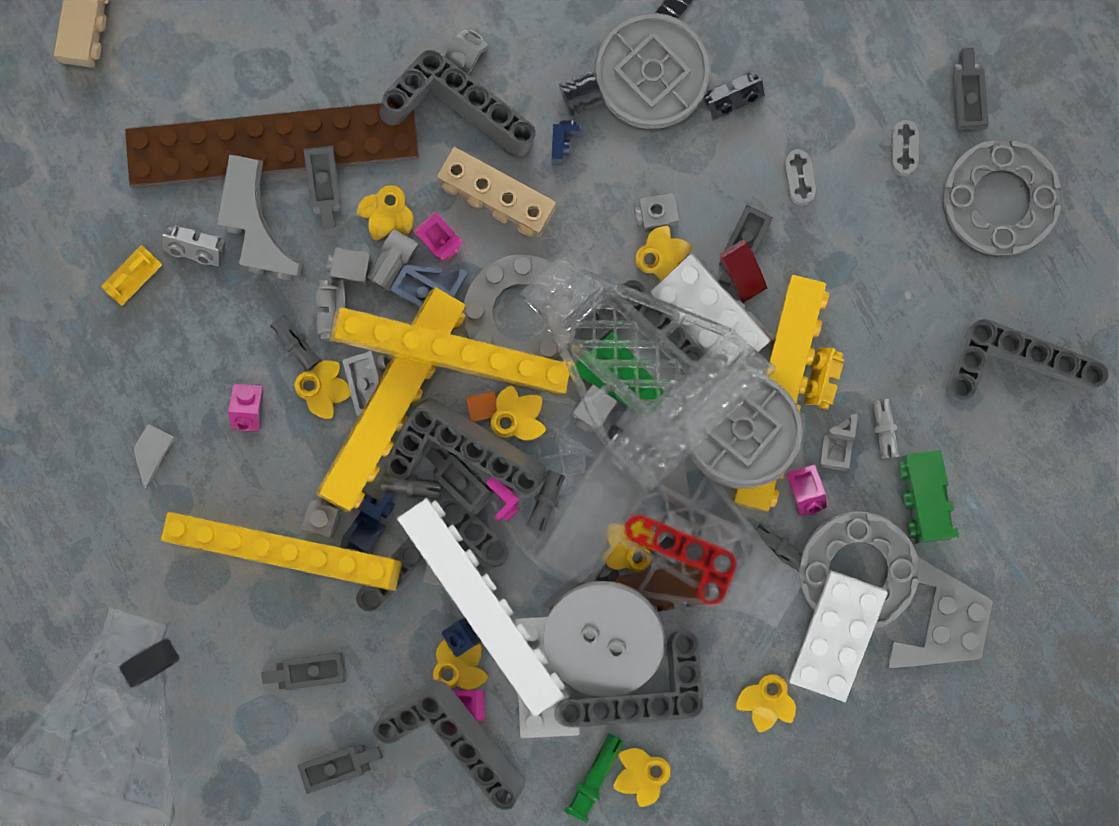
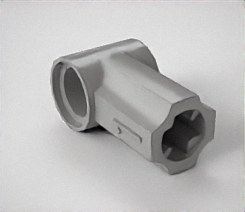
(396, 252)

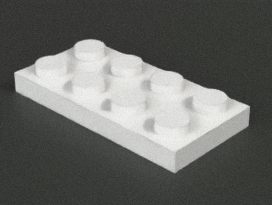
(697, 291)
(838, 636)
(545, 723)

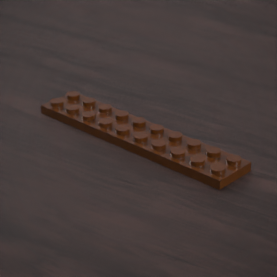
(203, 147)

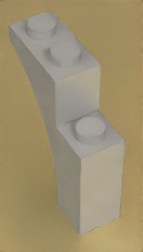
(243, 211)

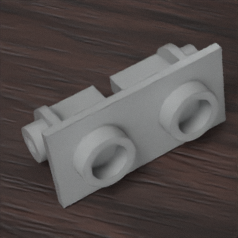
(180, 243)
(331, 298)

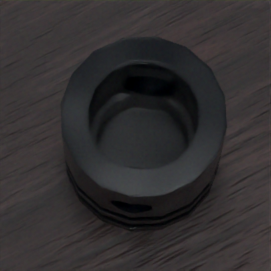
(581, 93)

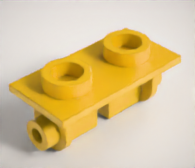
(131, 275)
(826, 364)

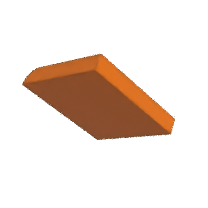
(482, 406)

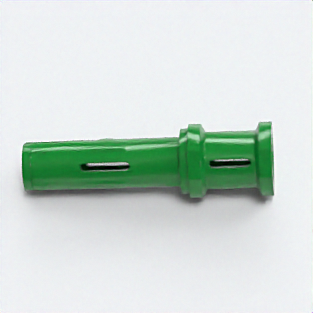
(589, 791)

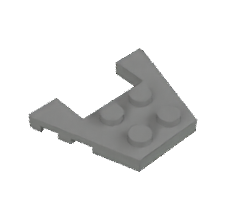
(955, 623)

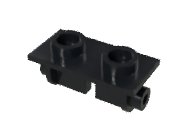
(746, 91)

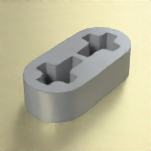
(912, 147)
(793, 178)

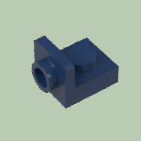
(561, 146)
(383, 510)
(362, 534)
(461, 637)

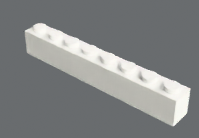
(481, 607)

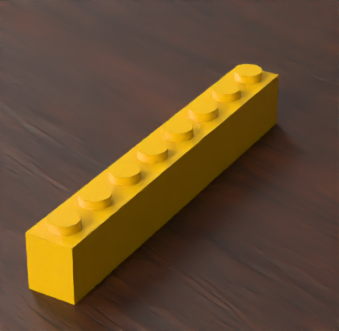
(449, 351)
(789, 357)
(386, 410)
(281, 551)

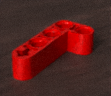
(678, 552)

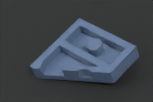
(416, 282)

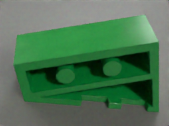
(623, 373)
(927, 497)

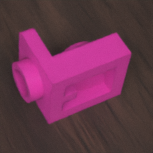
(807, 490)

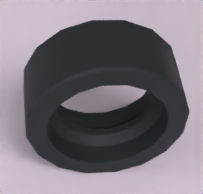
(149, 662)

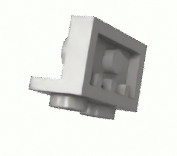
(363, 375)

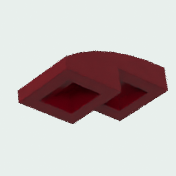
(743, 270)

